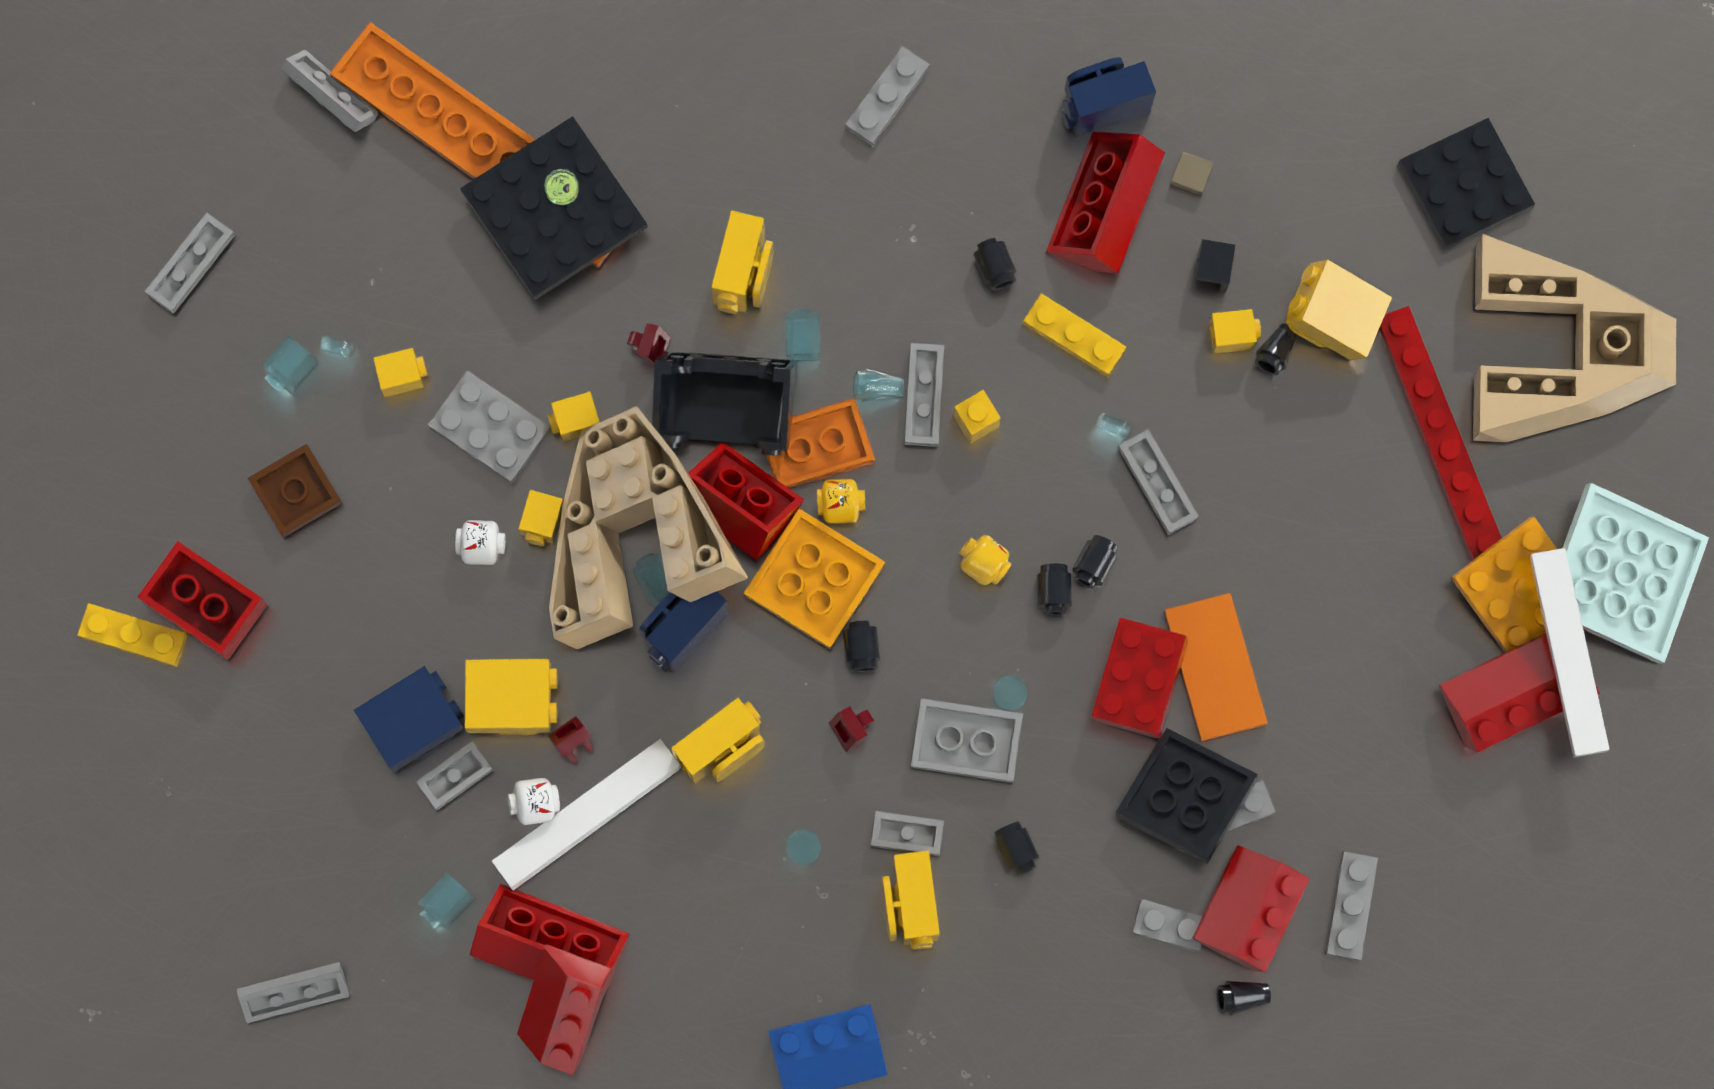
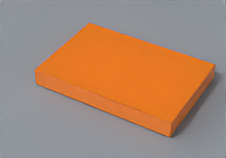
(823, 445)

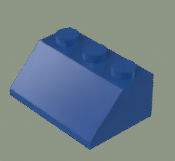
(829, 1051)

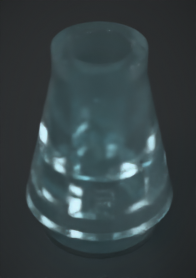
(874, 385)

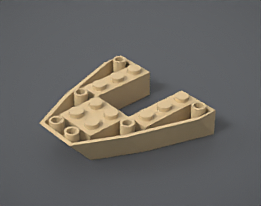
(1620, 346)
(616, 482)

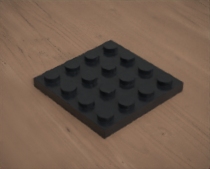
(548, 239)

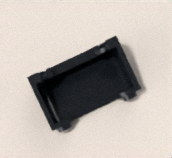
(724, 399)

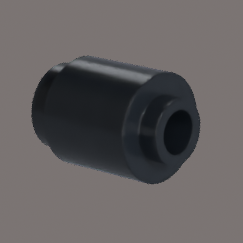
(995, 264)
(1095, 561)
(1054, 588)
(861, 646)
(1016, 848)

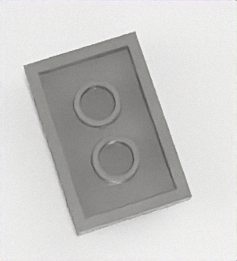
(489, 427)
(966, 740)

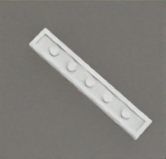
(1569, 653)
(586, 814)

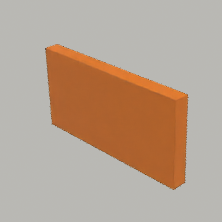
(1217, 668)

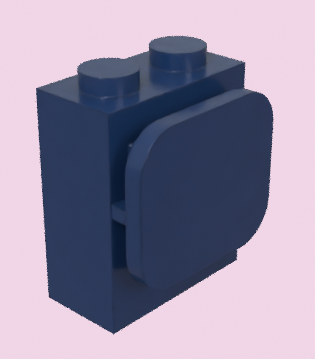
(1106, 95)
(680, 627)
(410, 718)

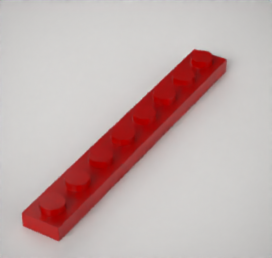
(1439, 431)

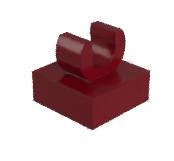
(650, 343)
(851, 727)
(569, 737)

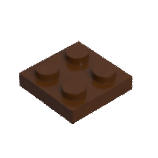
(294, 490)

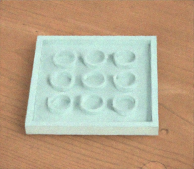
(1630, 571)

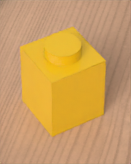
(1234, 331)
(400, 372)
(573, 415)
(976, 416)
(541, 518)

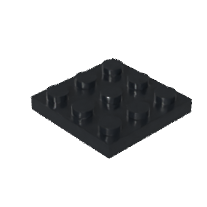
(1466, 183)
(1186, 795)

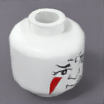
(479, 542)
(534, 801)

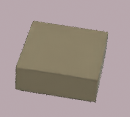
(1192, 173)

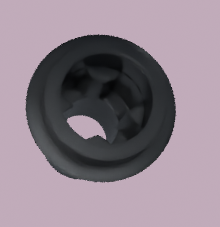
(1276, 350)
(1242, 996)

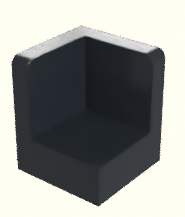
(1215, 262)

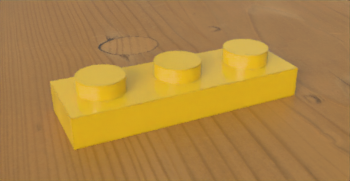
(1074, 335)
(132, 635)

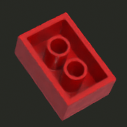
(202, 600)
(1139, 678)

